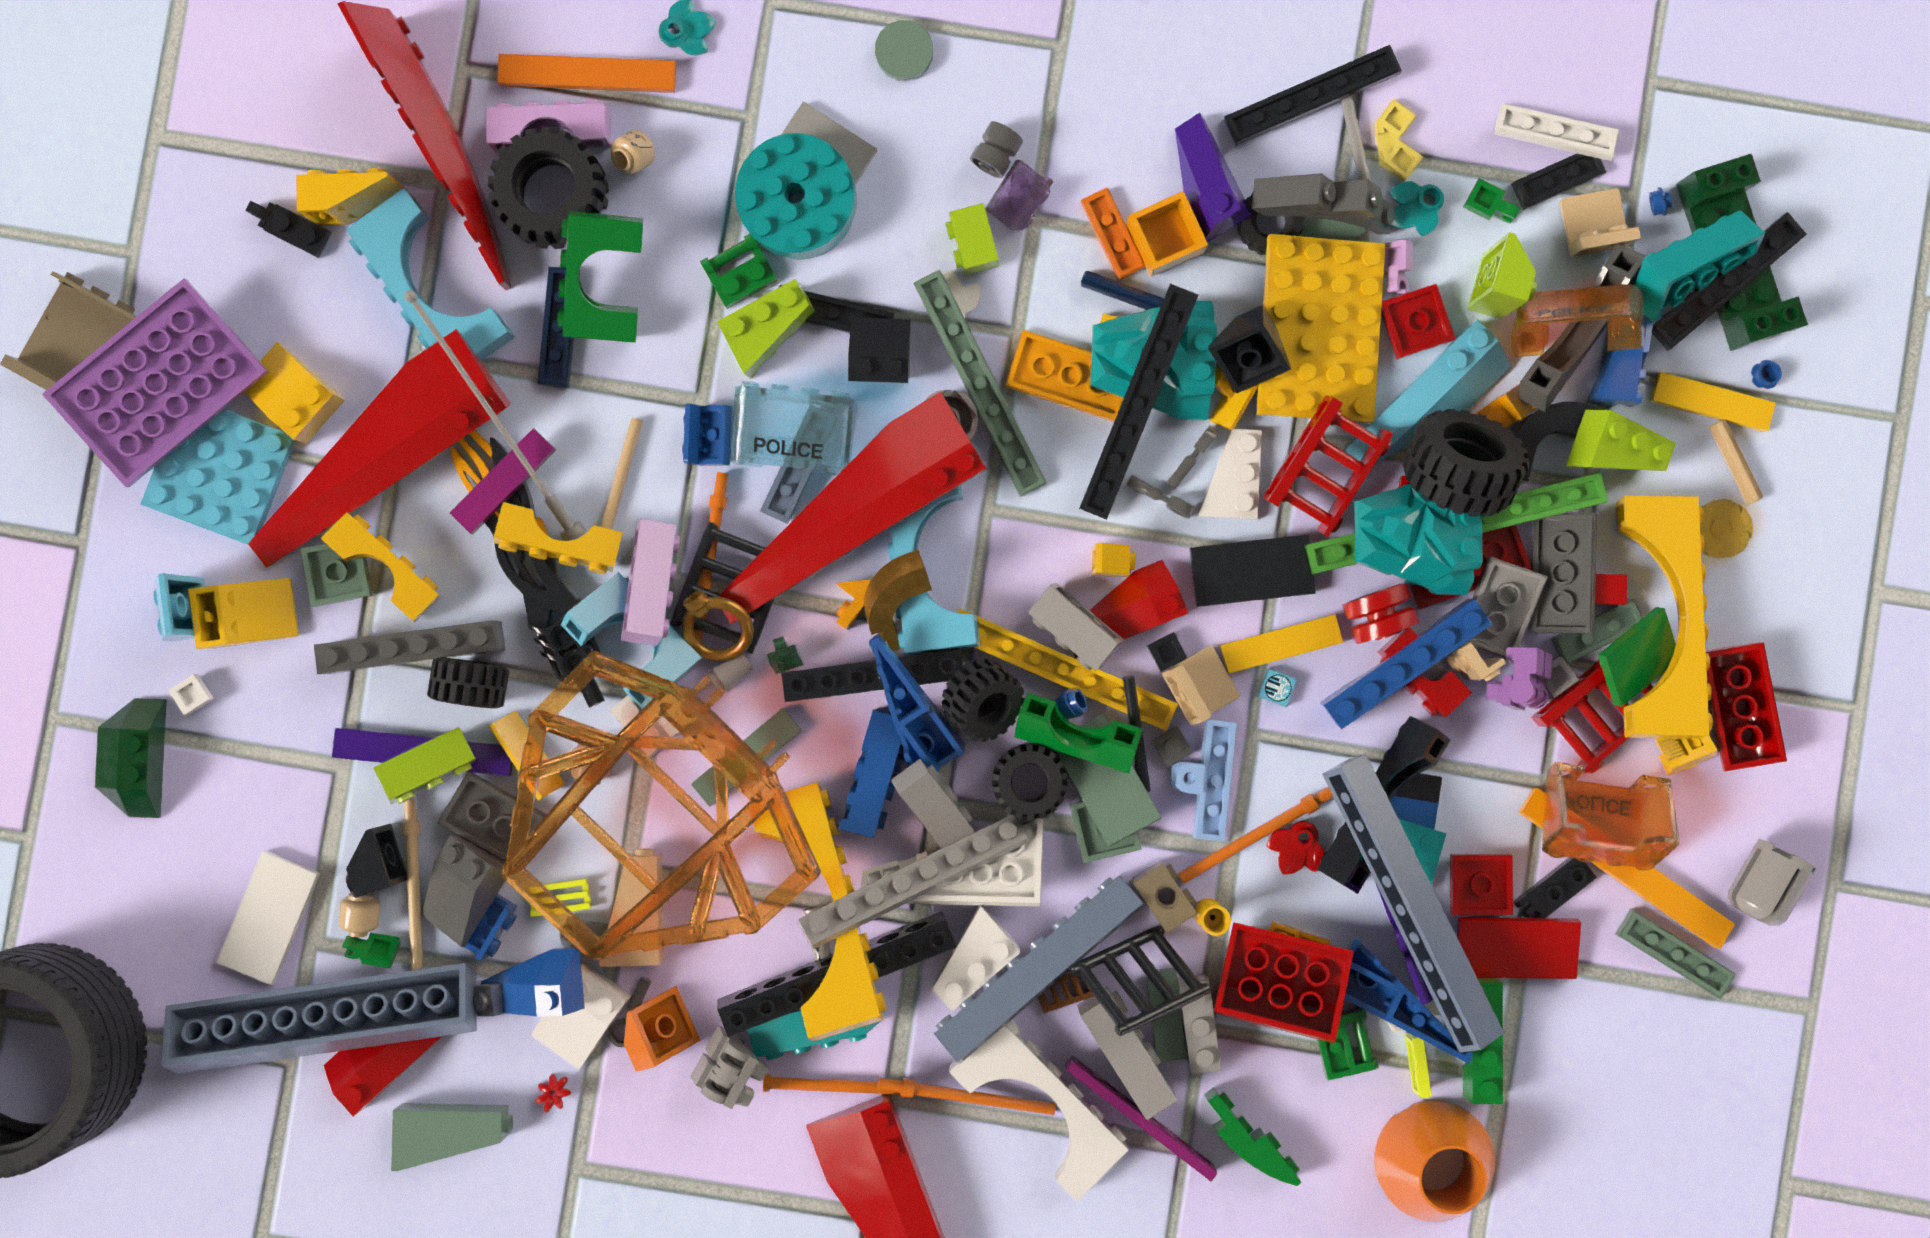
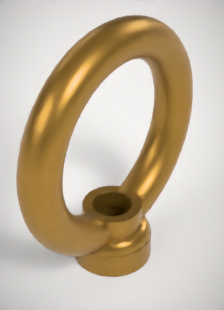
(697, 606)

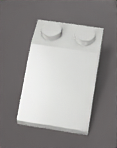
(580, 1032)

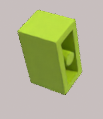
(973, 239)

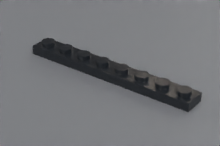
(1139, 400)

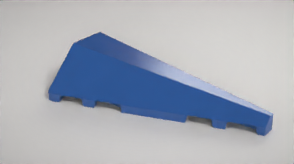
(1621, 375)
(917, 720)
(1382, 994)

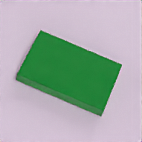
(1638, 656)

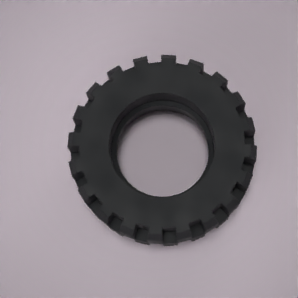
(522, 161)
(1465, 462)

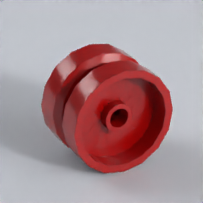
(1380, 613)

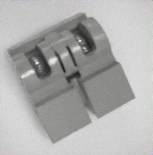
(727, 1070)

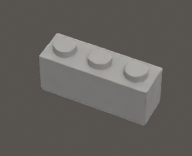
(1075, 627)
(933, 803)
(1200, 1031)

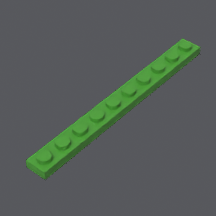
(1525, 507)

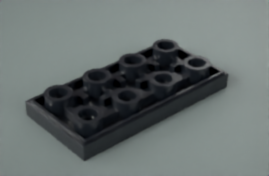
(1251, 570)

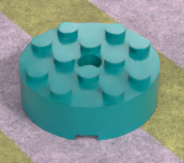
(788, 166)

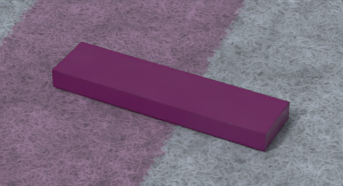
(501, 482)

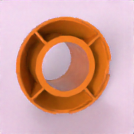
(1413, 1139)

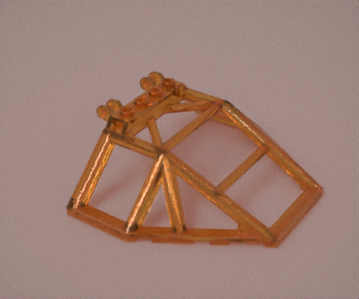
(703, 733)

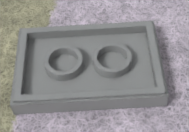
(852, 148)
(1508, 599)

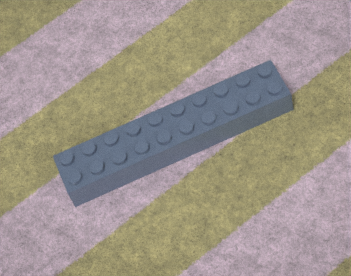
(319, 1018)

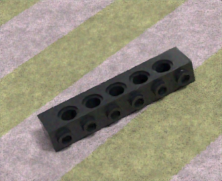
(864, 676)

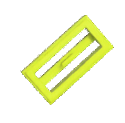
(567, 896)
(1418, 1066)

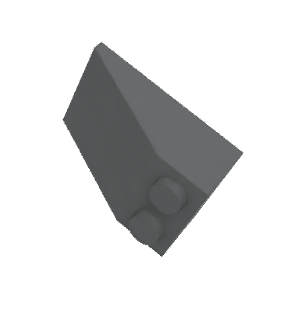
(461, 888)

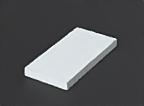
(268, 917)

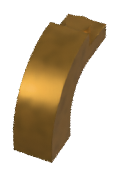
(889, 589)

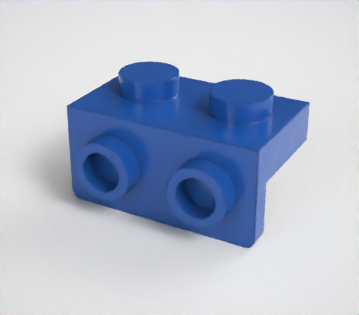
(707, 435)
(497, 918)

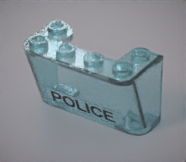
(792, 428)

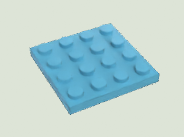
(222, 476)

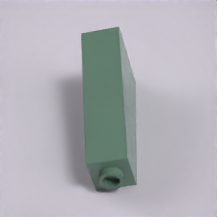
(440, 1131)

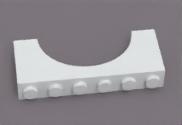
(1092, 1142)

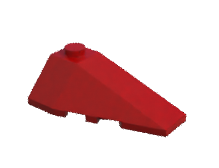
(1141, 602)

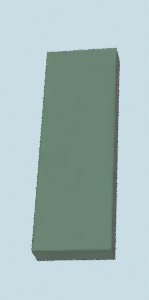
(1608, 628)
(1167, 1030)

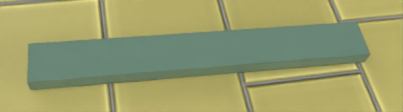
(979, 382)

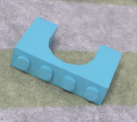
(606, 606)

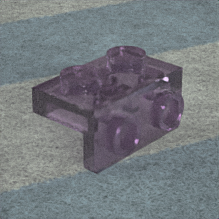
(1019, 196)

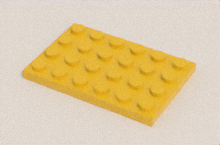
(1329, 321)

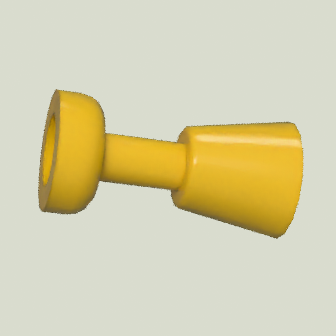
(1215, 924)

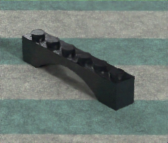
(1411, 753)

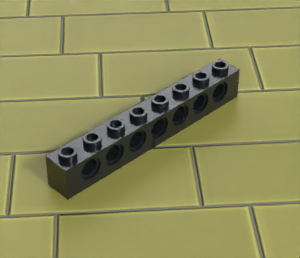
(794, 988)

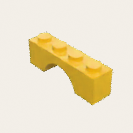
(519, 530)
(352, 540)

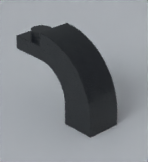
(1559, 418)

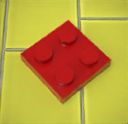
(1416, 321)
(1481, 884)

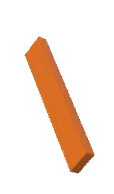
(586, 73)

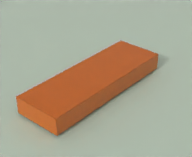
(1112, 234)

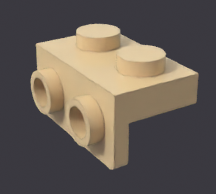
(1472, 666)

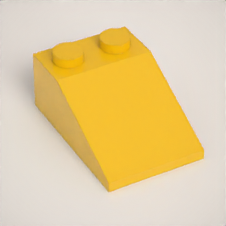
(293, 395)

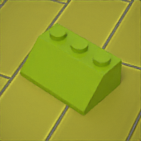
(1503, 279)

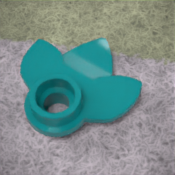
(691, 27)
(1412, 208)

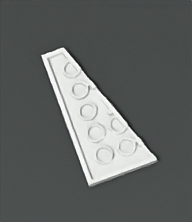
(1005, 881)

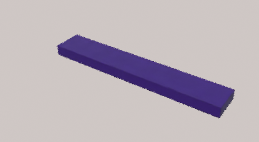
(383, 746)

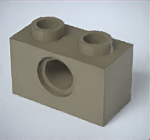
(1170, 913)

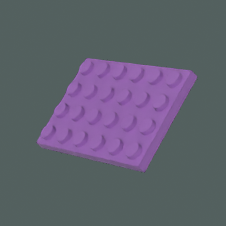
(155, 383)

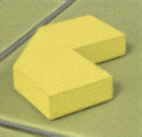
(1393, 153)

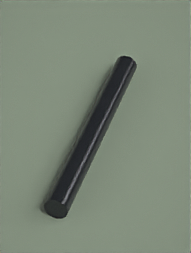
(1135, 720)

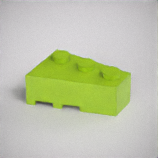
(765, 324)
(1618, 443)
(424, 766)

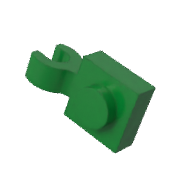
(1487, 199)
(375, 951)

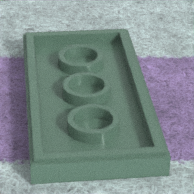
(1111, 796)

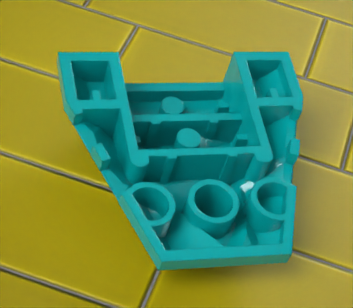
(1191, 374)
(1418, 541)

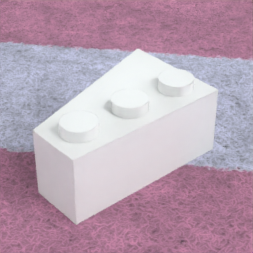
(977, 957)

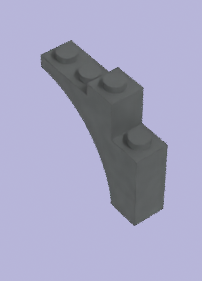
(1320, 197)

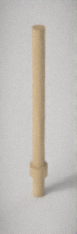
(411, 829)

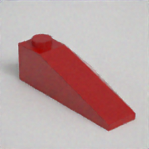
(365, 1072)

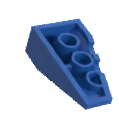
(543, 985)

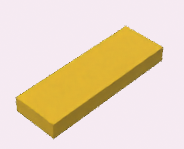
(512, 736)

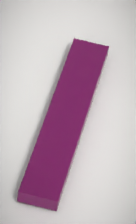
(1132, 1111)

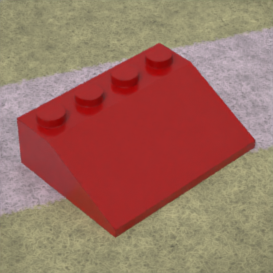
(1284, 982)

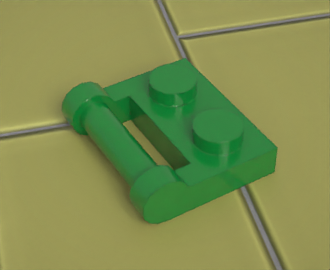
(743, 279)
(1338, 1057)

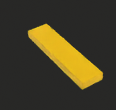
(1712, 402)
(1281, 643)

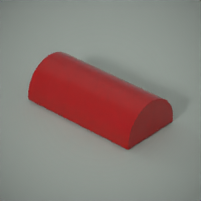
(1744, 707)

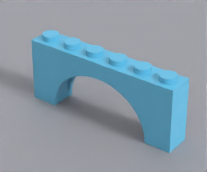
(386, 242)
(924, 622)

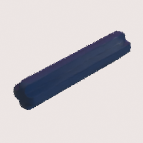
(1120, 291)

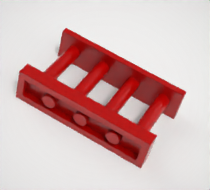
(1313, 440)
(1553, 715)

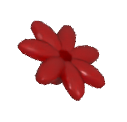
(553, 1092)

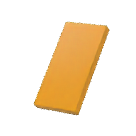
(1059, 375)

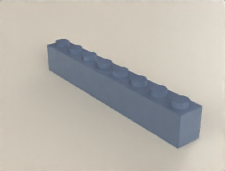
(1037, 970)

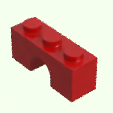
(1440, 694)

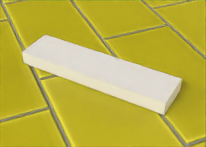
(1556, 132)

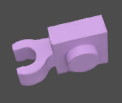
(1396, 262)

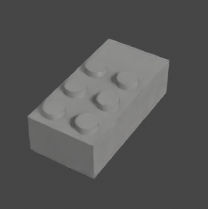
(1130, 1057)

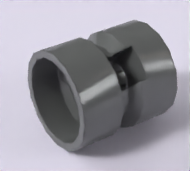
(998, 146)

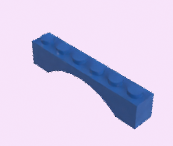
(1406, 664)

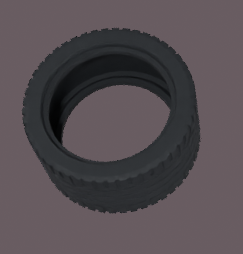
(104, 1044)

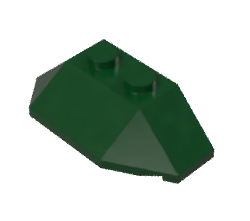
(133, 757)

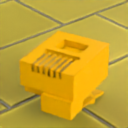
(1684, 753)

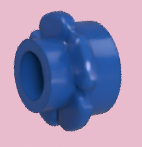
(1660, 201)
(1771, 368)

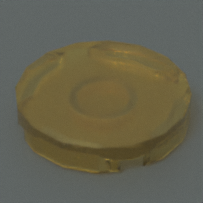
(1725, 528)

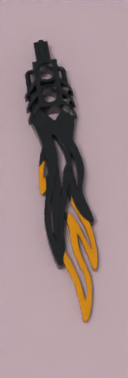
(537, 600)

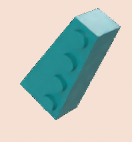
(1696, 261)
(789, 1033)

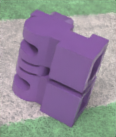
(1527, 683)

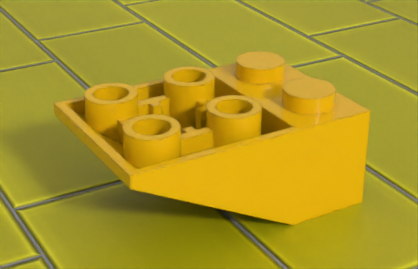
(343, 195)
(243, 613)

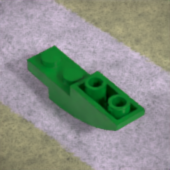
(1255, 1148)

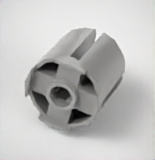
(1770, 883)

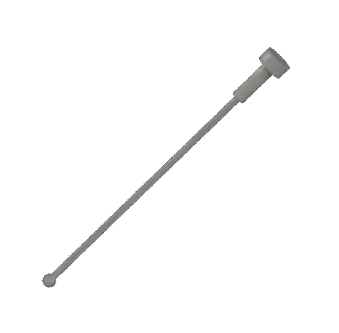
(571, 530)

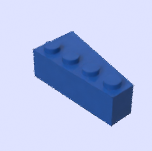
(873, 777)

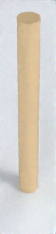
(621, 473)

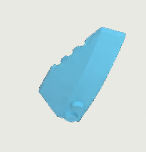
(1448, 382)

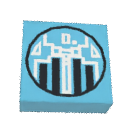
(1277, 687)

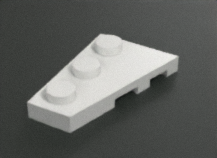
(1235, 483)

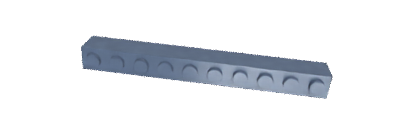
(1413, 904)

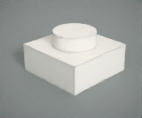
(191, 694)

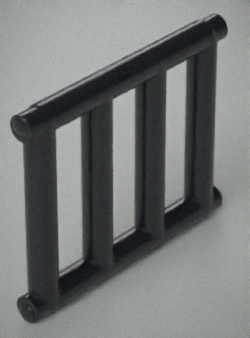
(690, 586)
(1148, 1013)

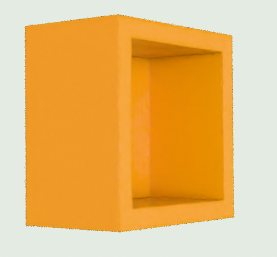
(1166, 234)

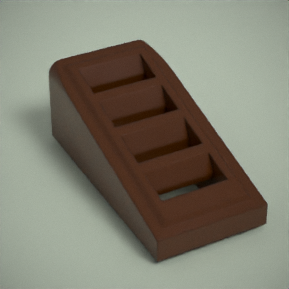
(1069, 999)

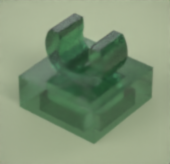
(784, 656)

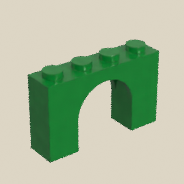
(581, 314)

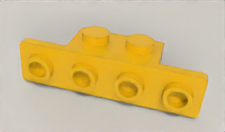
(1231, 404)

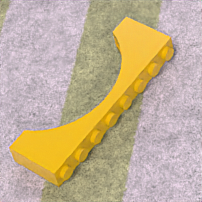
(1671, 534)
(848, 991)

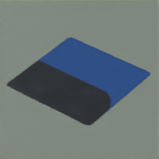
(1418, 800)

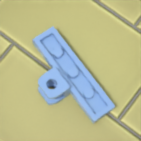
(1209, 779)

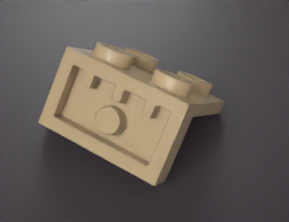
(1596, 223)
(1201, 685)

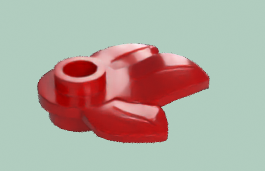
(1296, 852)

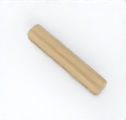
(1736, 462)

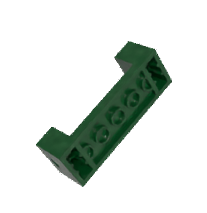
(1757, 309)

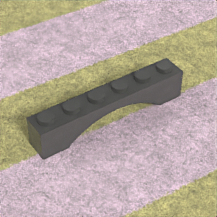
(1560, 361)
(409, 647)

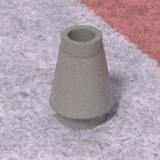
(729, 673)

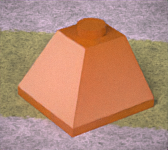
(658, 1030)

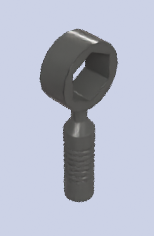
(1190, 460)
(1174, 503)
(636, 1000)

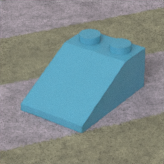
(174, 605)

